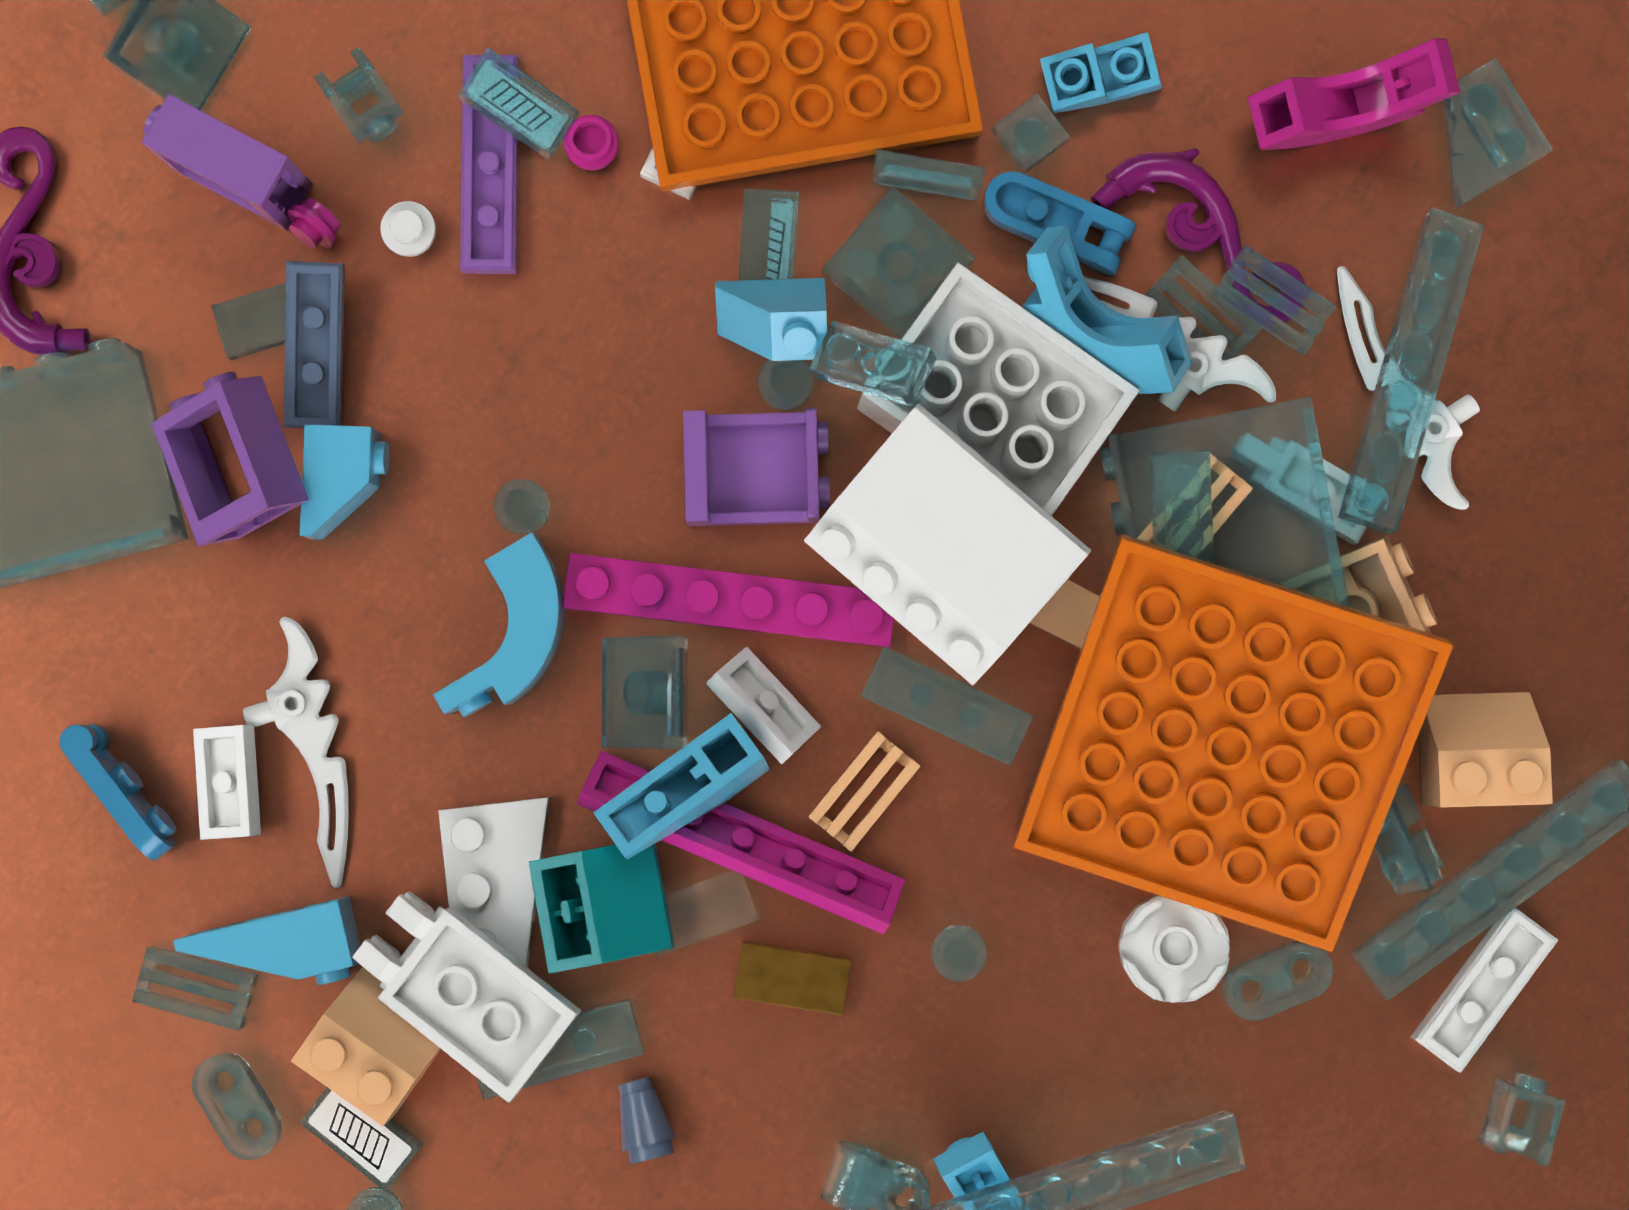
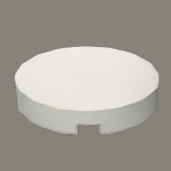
(1173, 949)

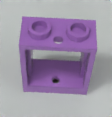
(225, 160)
(260, 449)

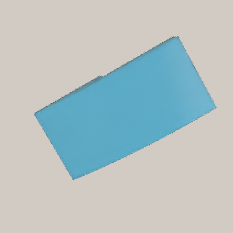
(1101, 74)

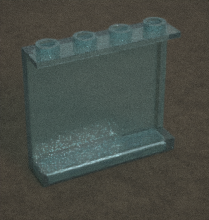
(81, 464)
(1282, 525)

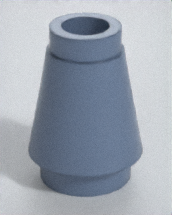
(643, 1122)

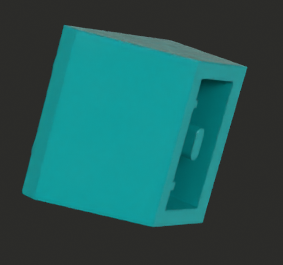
(600, 906)

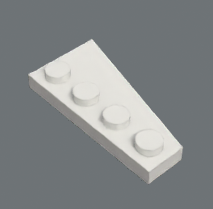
(489, 867)

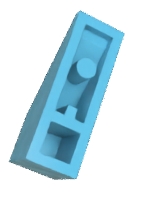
(683, 787)
(291, 943)

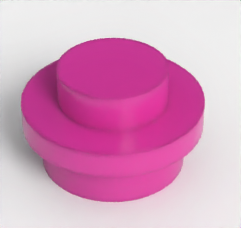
(591, 142)
(313, 224)

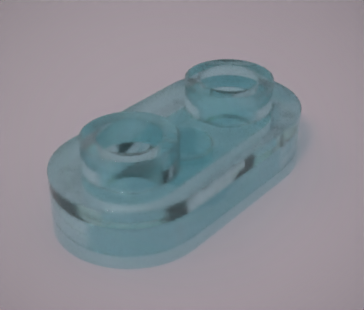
(1276, 984)
(232, 1108)

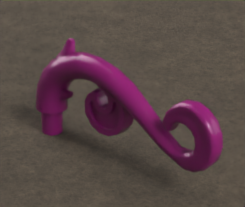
(1181, 229)
(42, 257)

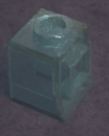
(376, 121)
(1541, 1122)

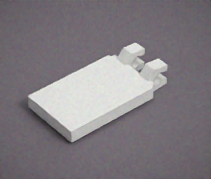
(468, 995)

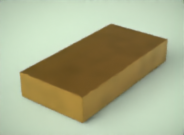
(792, 978)

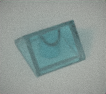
(176, 47)
(645, 692)

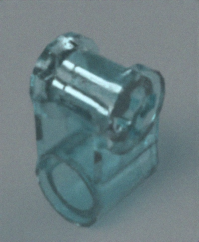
(870, 1181)

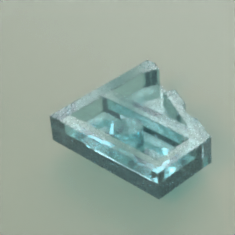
(1489, 132)

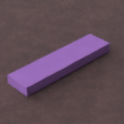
(488, 190)

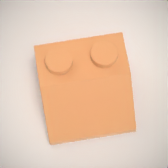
(1484, 752)
(366, 1050)

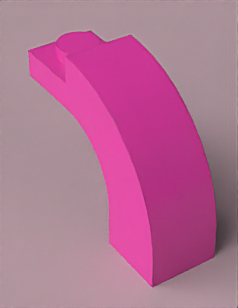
(1355, 102)

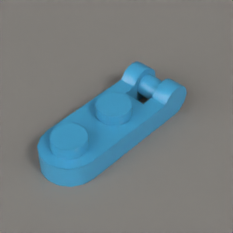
(1030, 206)
(118, 789)

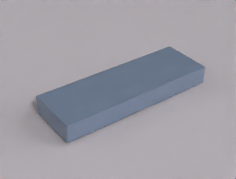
(314, 343)

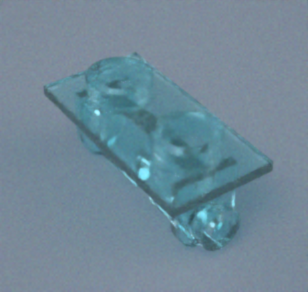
(1407, 859)

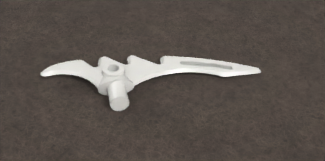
(1205, 352)
(1444, 422)
(295, 709)

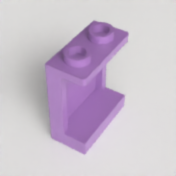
(754, 468)

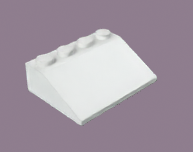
(1010, 388)
(946, 544)

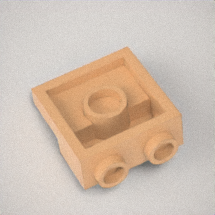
(1379, 584)

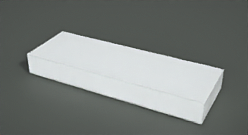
(1484, 989)

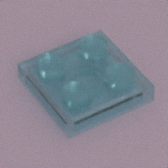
(895, 262)

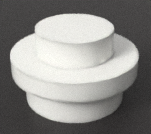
(408, 228)

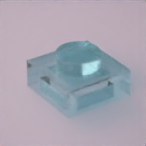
(1030, 133)

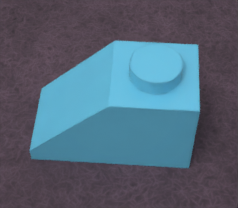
(773, 316)
(339, 474)

